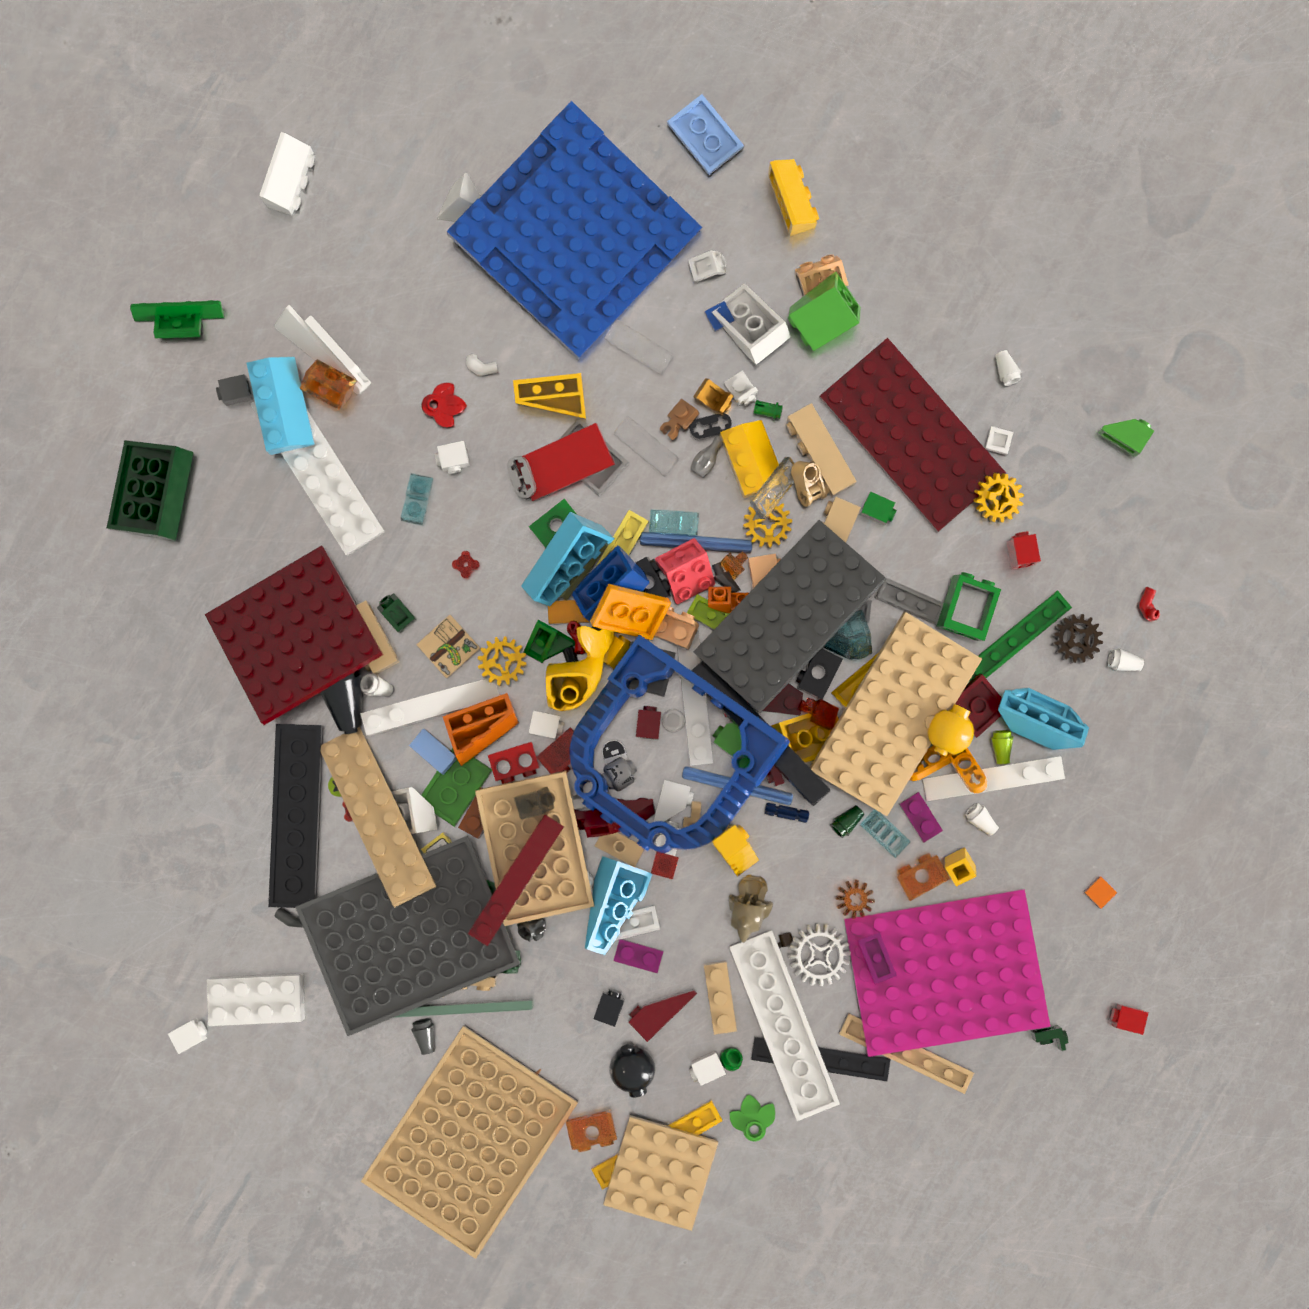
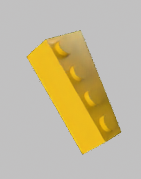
(736, 849)

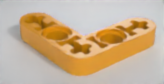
(955, 761)

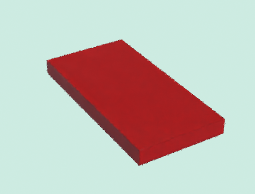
(567, 460)

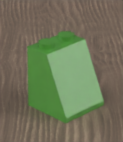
(825, 312)

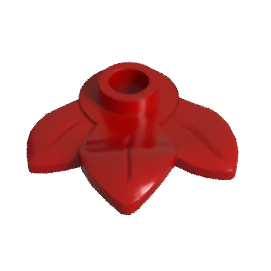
(447, 404)

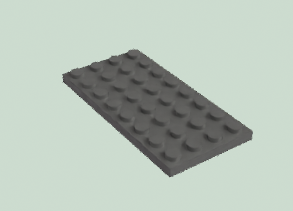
(789, 616)

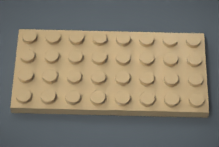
(890, 713)

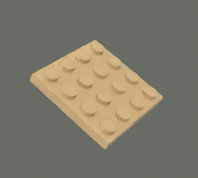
(660, 1172)

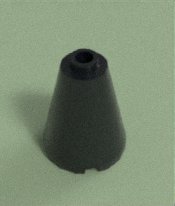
(344, 702)

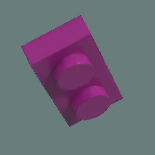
(920, 817)
(638, 955)
(877, 958)

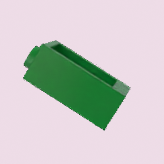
(945, 622)

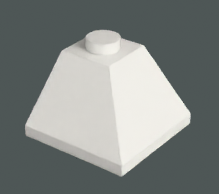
(415, 810)

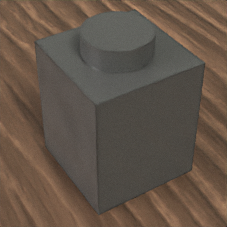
(234, 390)

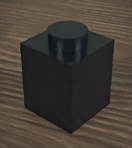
(609, 1007)

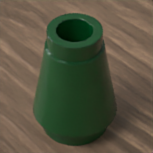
(847, 821)

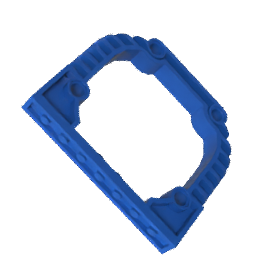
(649, 664)

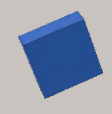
(723, 311)

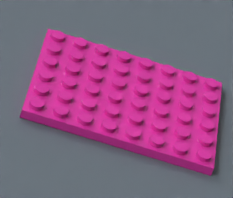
(959, 970)

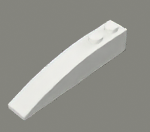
(428, 706)
(695, 711)
(997, 778)

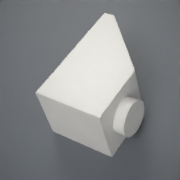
(672, 800)

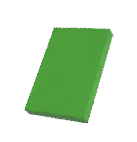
(455, 790)

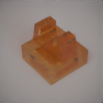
(734, 564)

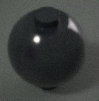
(632, 1070)

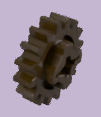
(1071, 631)

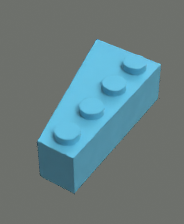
(565, 557)

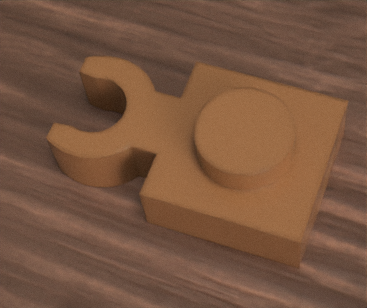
(680, 417)

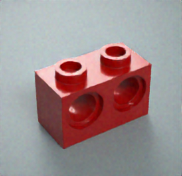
(512, 757)

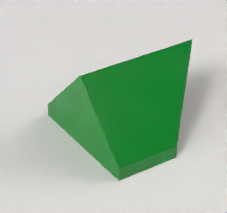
(546, 642)

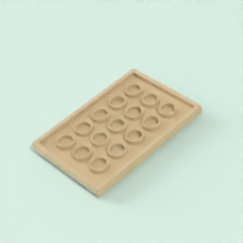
(562, 877)

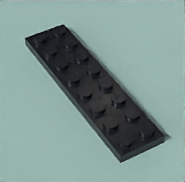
(295, 815)

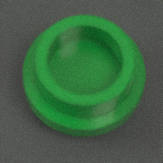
(731, 1059)

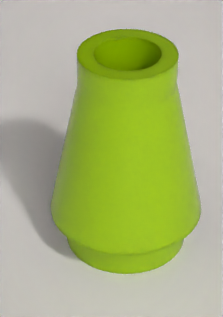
(1002, 746)

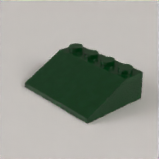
(150, 489)

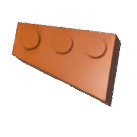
(479, 726)

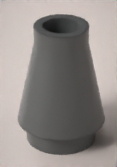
(424, 1034)

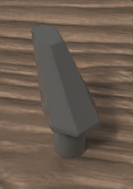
(724, 578)

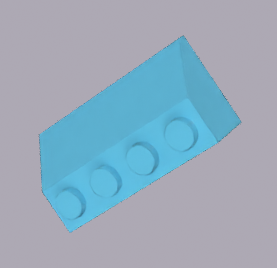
(280, 404)

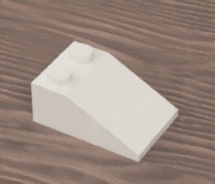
(756, 326)

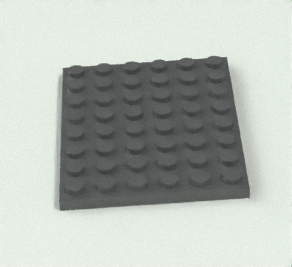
(407, 955)

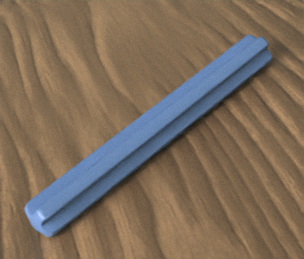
(707, 543)
(721, 781)

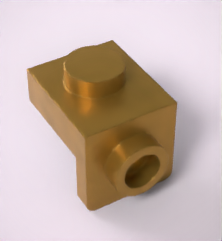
(713, 397)

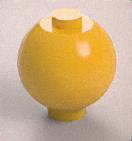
(951, 731)

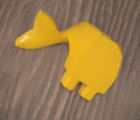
(574, 682)

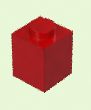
(1129, 1019)

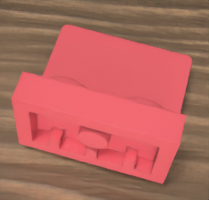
(686, 570)

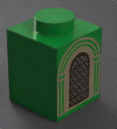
(878, 509)

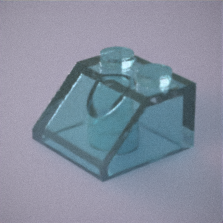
(852, 639)

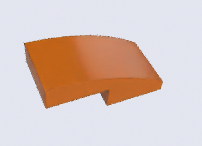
(723, 600)

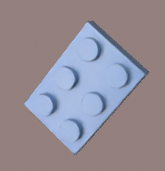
(705, 134)

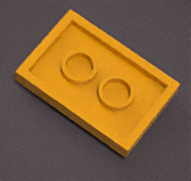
(630, 612)

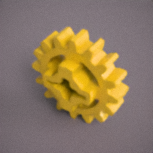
(1001, 488)
(768, 533)
(491, 663)

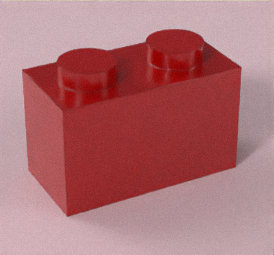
(1023, 550)

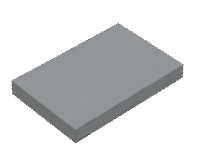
(600, 481)

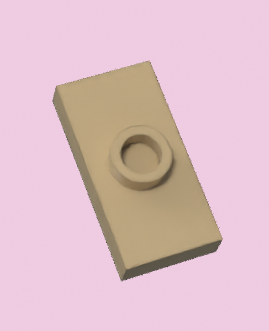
(620, 848)

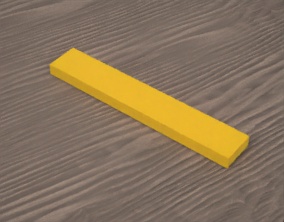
(694, 1122)

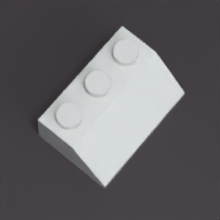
(287, 174)

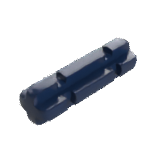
(787, 812)

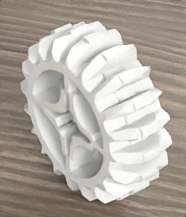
(835, 941)

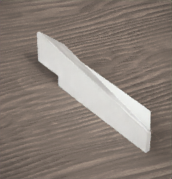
(319, 345)

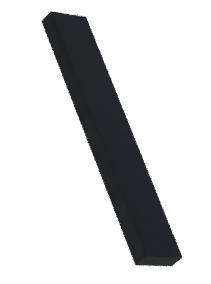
(836, 1061)

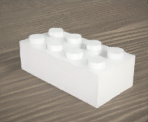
(255, 999)

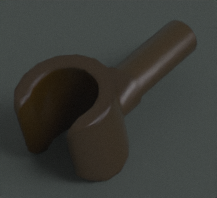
(785, 939)

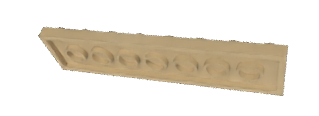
(377, 817)

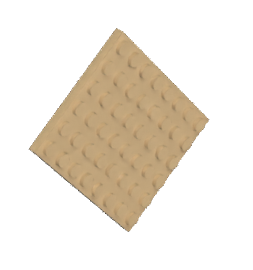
(469, 1141)

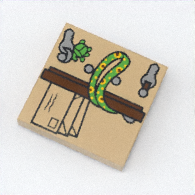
(448, 646)

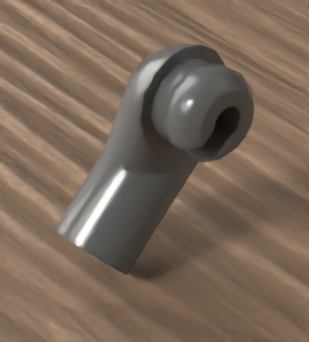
(288, 919)

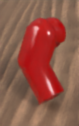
(1146, 605)
(572, 630)

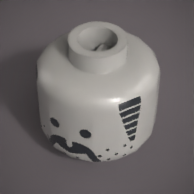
(619, 774)

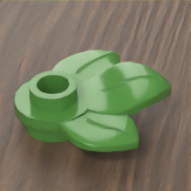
(753, 1114)

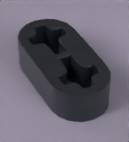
(709, 421)

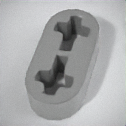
(526, 474)

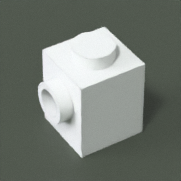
(452, 457)

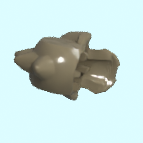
(749, 906)

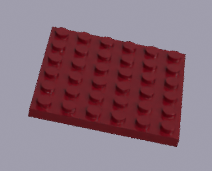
(293, 635)

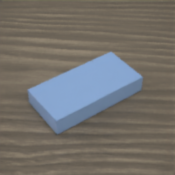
(433, 751)

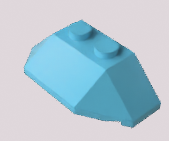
(1042, 719)

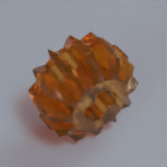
(862, 897)

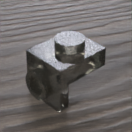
(534, 803)

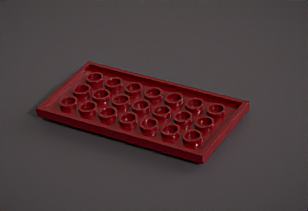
(911, 434)

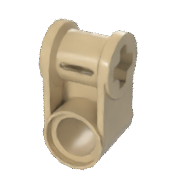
(808, 486)

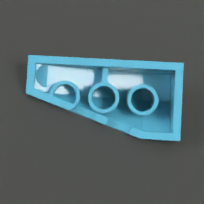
(614, 896)

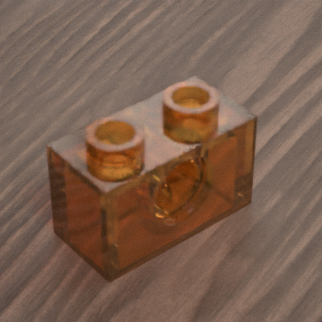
(328, 384)
(935, 876)
(601, 1120)

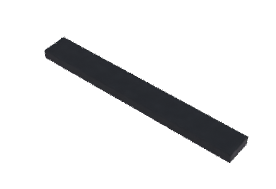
(789, 763)

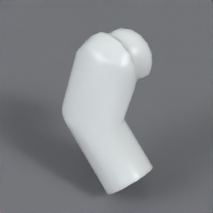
(479, 367)

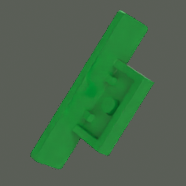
(177, 318)

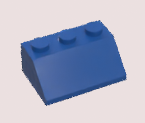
(614, 569)

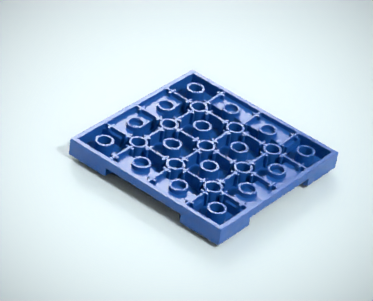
(574, 230)

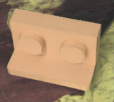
(812, 274)
(677, 628)

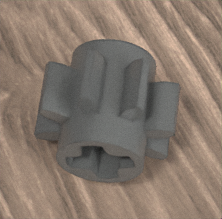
(532, 929)

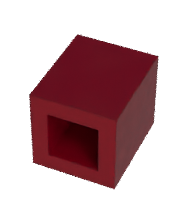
(648, 723)

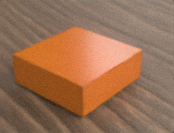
(1100, 892)

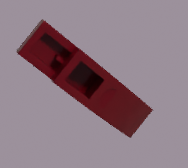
(596, 826)

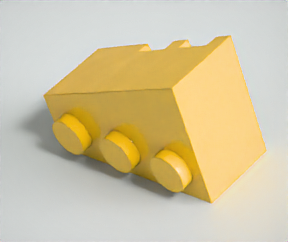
(552, 393)

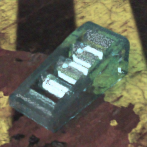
(872, 819)

